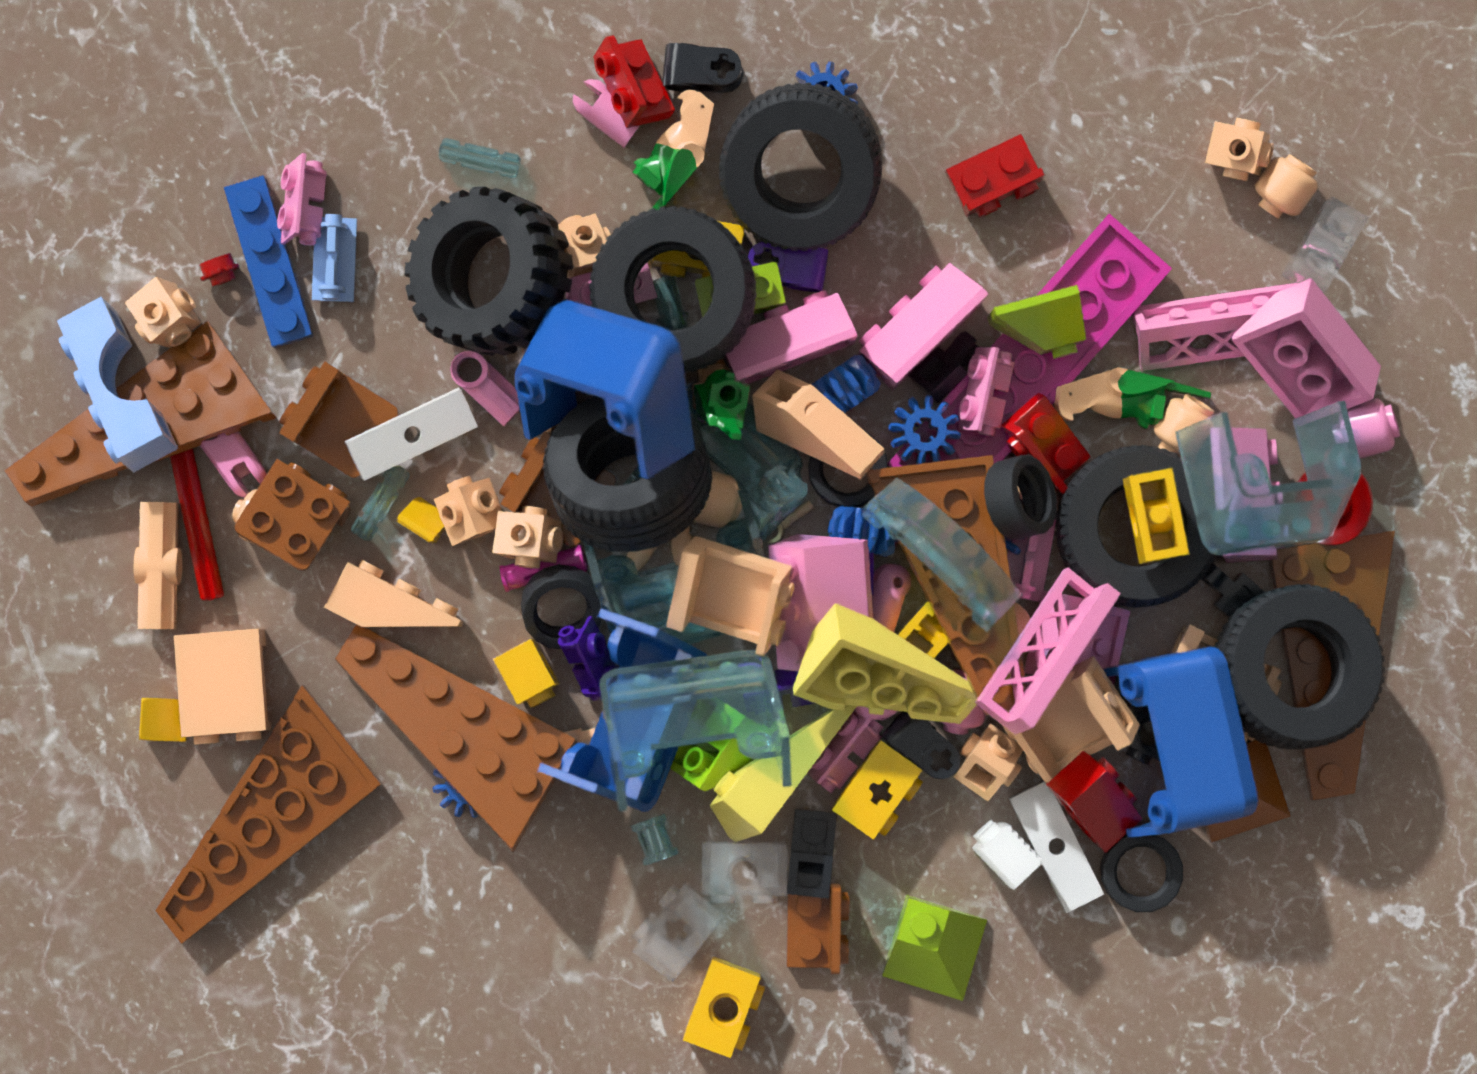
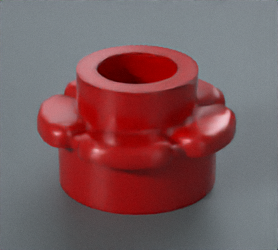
(219, 269)

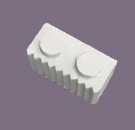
(1006, 853)

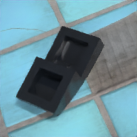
(811, 853)

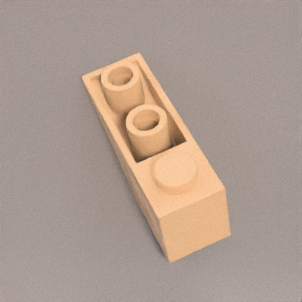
(812, 424)
(373, 602)

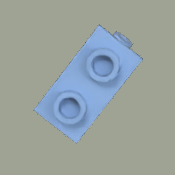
(335, 260)

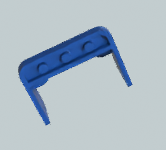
(614, 358)
(1195, 738)
(589, 765)

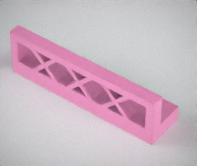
(1187, 318)
(1060, 659)

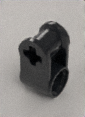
(695, 68)
(916, 741)

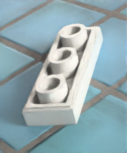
(435, 424)
(1067, 870)

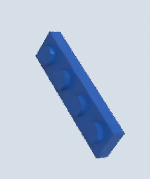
(268, 262)

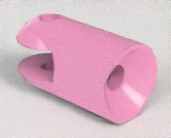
(603, 114)
(233, 461)
(889, 591)

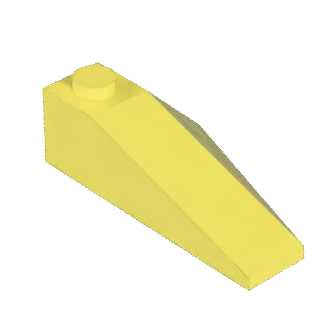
(870, 666)
(756, 793)

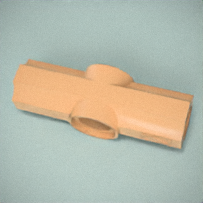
(158, 565)

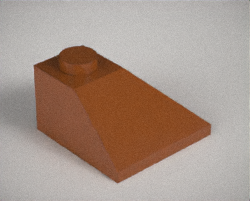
(1271, 799)

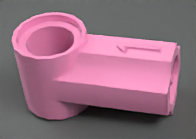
(490, 389)

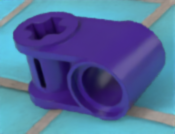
(797, 268)

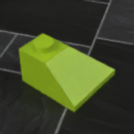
(1044, 322)
(934, 947)

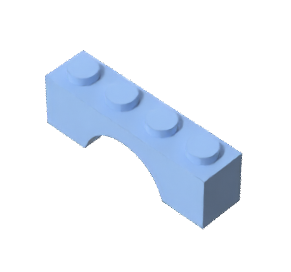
(97, 345)

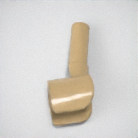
(794, 516)

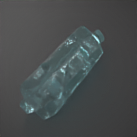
(479, 158)
(380, 502)

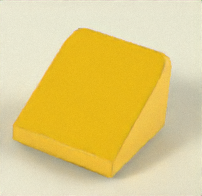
(422, 519)
(160, 720)

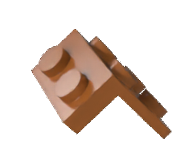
(331, 413)
(531, 489)
(292, 515)

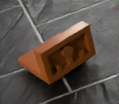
(815, 930)

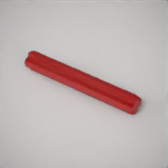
(197, 526)

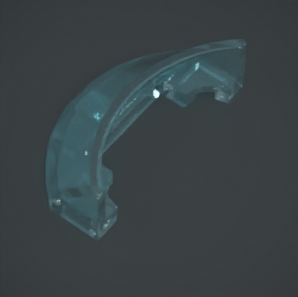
(760, 465)
(945, 550)

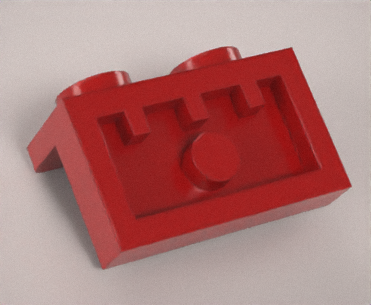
(632, 82)
(995, 176)
(1044, 435)

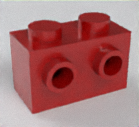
(1095, 800)

